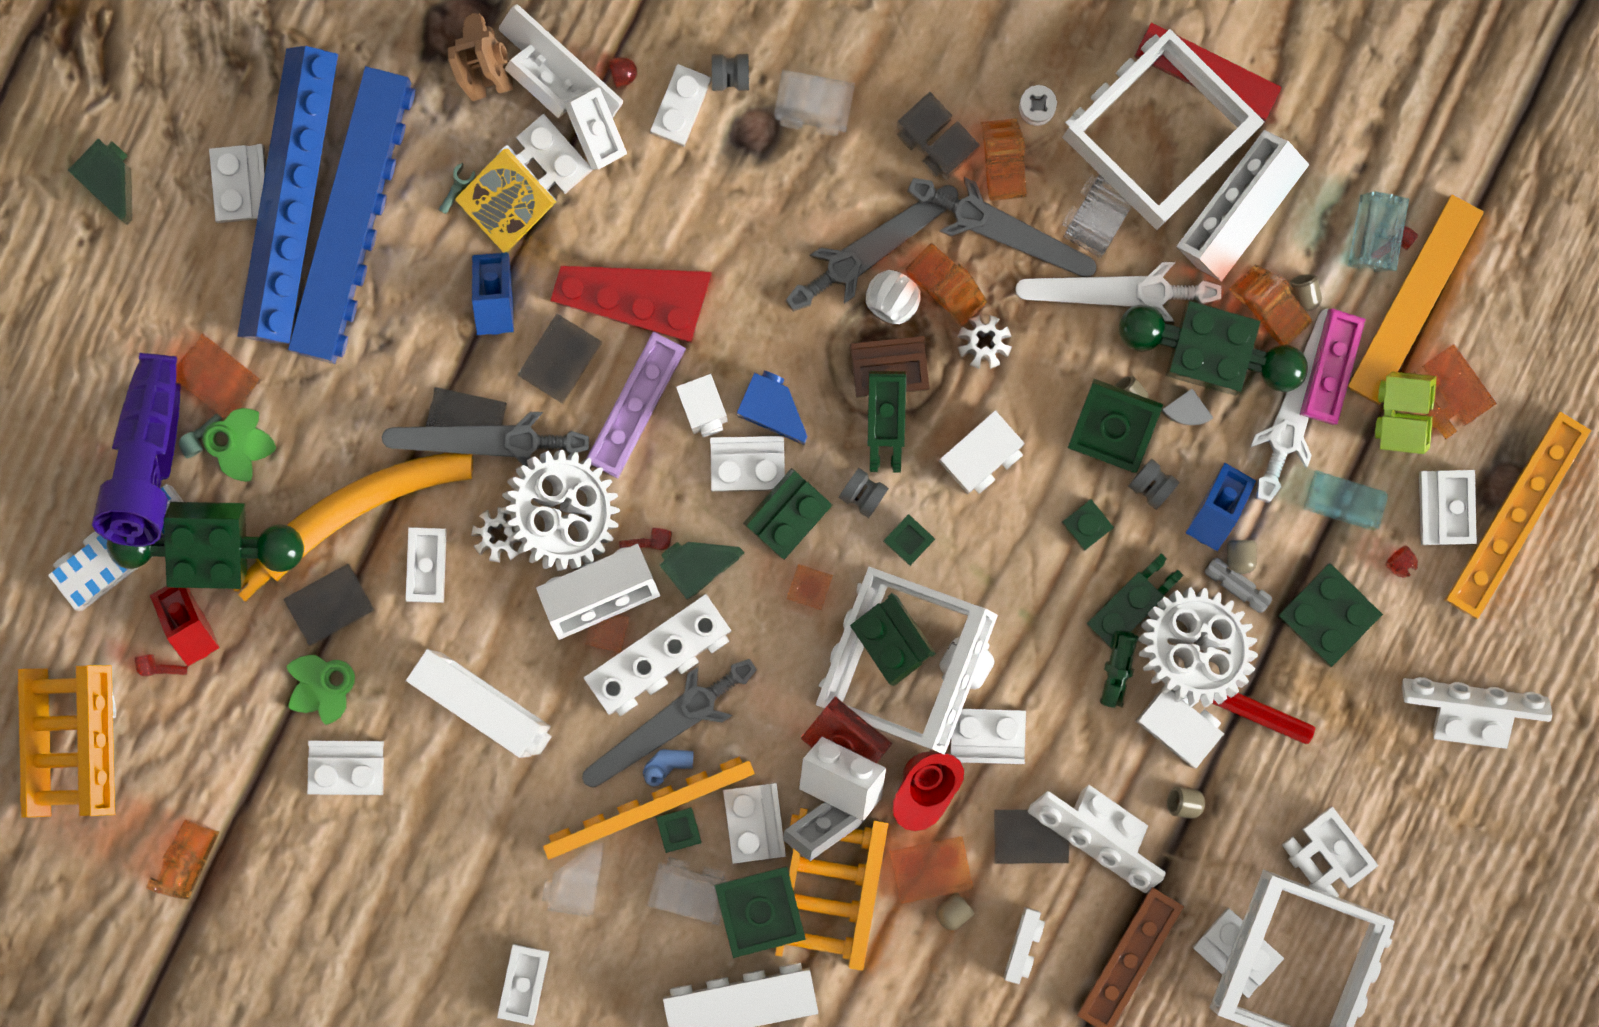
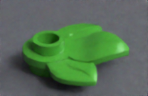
(243, 446)
(316, 689)

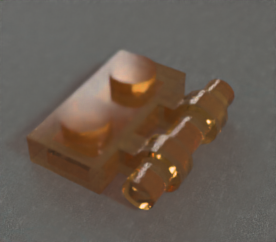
(1459, 387)

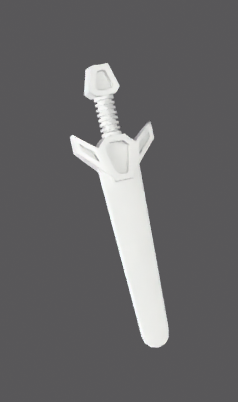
(1118, 291)
(1289, 426)

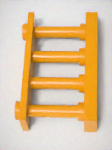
(94, 741)
(859, 911)

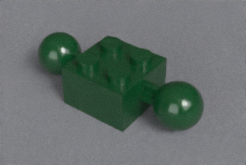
(1213, 348)
(209, 546)

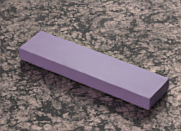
(635, 404)

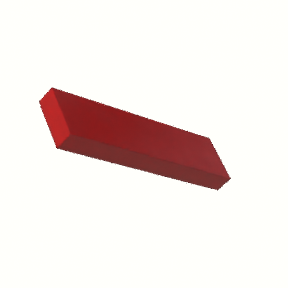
(1251, 88)

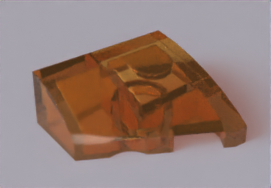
(184, 860)

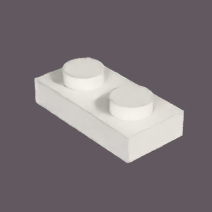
(680, 105)
(595, 128)
(426, 565)
(1019, 961)
(523, 984)

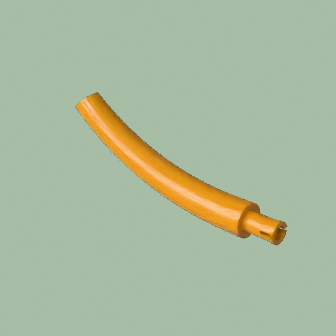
(360, 497)

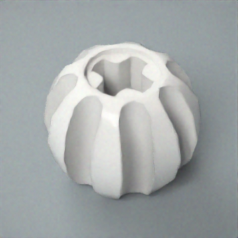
(893, 297)
(983, 330)
(488, 538)

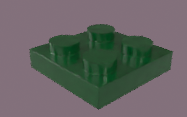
(1115, 426)
(1330, 615)
(760, 912)

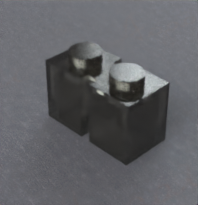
(923, 124)

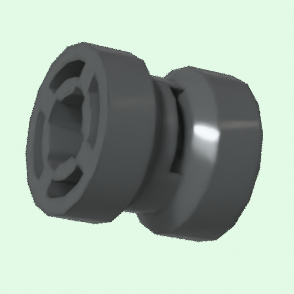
(730, 72)
(1159, 490)
(870, 498)

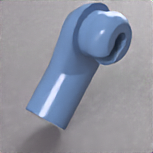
(664, 762)

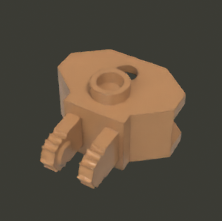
(479, 59)

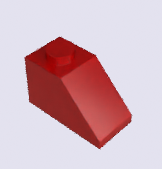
(184, 624)

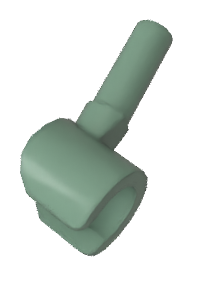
(456, 188)
(190, 442)

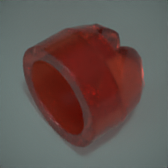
(623, 71)
(1401, 561)

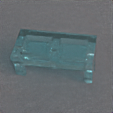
(1378, 231)
(1346, 501)

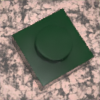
(1087, 525)
(909, 540)
(678, 830)

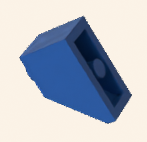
(492, 294)
(772, 407)
(1221, 507)

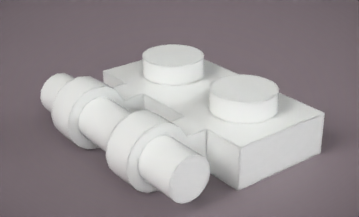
(553, 153)
(1338, 847)

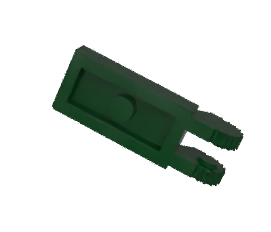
(886, 416)
(1132, 602)

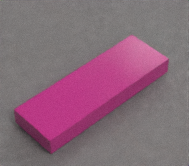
(1332, 366)

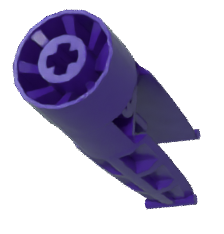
(145, 442)

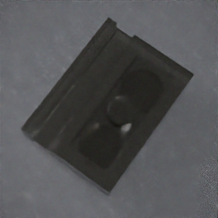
(559, 358)
(463, 409)
(329, 604)
(1026, 840)

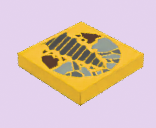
(505, 200)

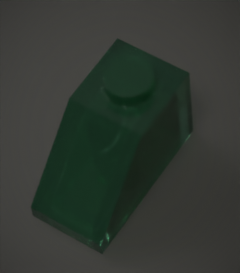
(107, 177)
(697, 564)

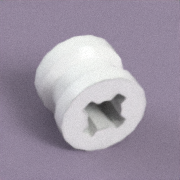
(1033, 110)

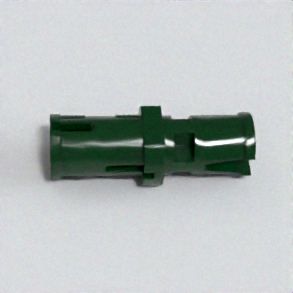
(1119, 668)

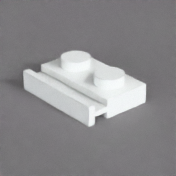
(237, 181)
(746, 463)
(1447, 507)
(989, 736)
(345, 767)
(754, 823)
(1218, 943)

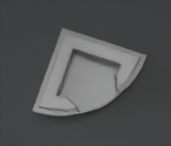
(1188, 410)

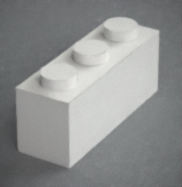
(597, 591)

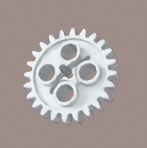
(566, 479)
(1199, 616)

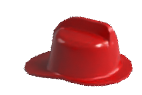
(927, 789)

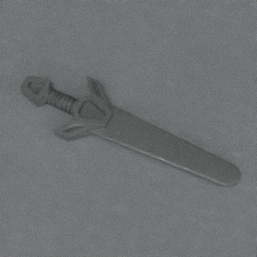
(980, 217)
(858, 257)
(499, 440)
(681, 714)

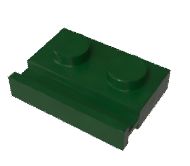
(787, 514)
(892, 639)

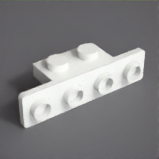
(547, 66)
(1475, 713)
(1102, 832)

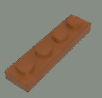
(1130, 959)

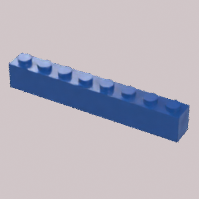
(287, 195)
(351, 214)

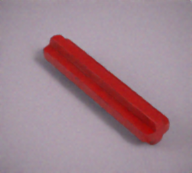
(1269, 717)

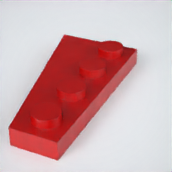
(642, 298)

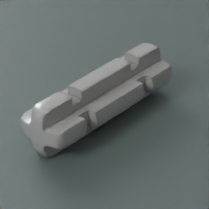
(1238, 585)

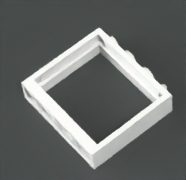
(1206, 82)
(957, 678)
(480, 704)
(1251, 934)

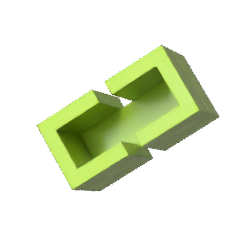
(1403, 430)

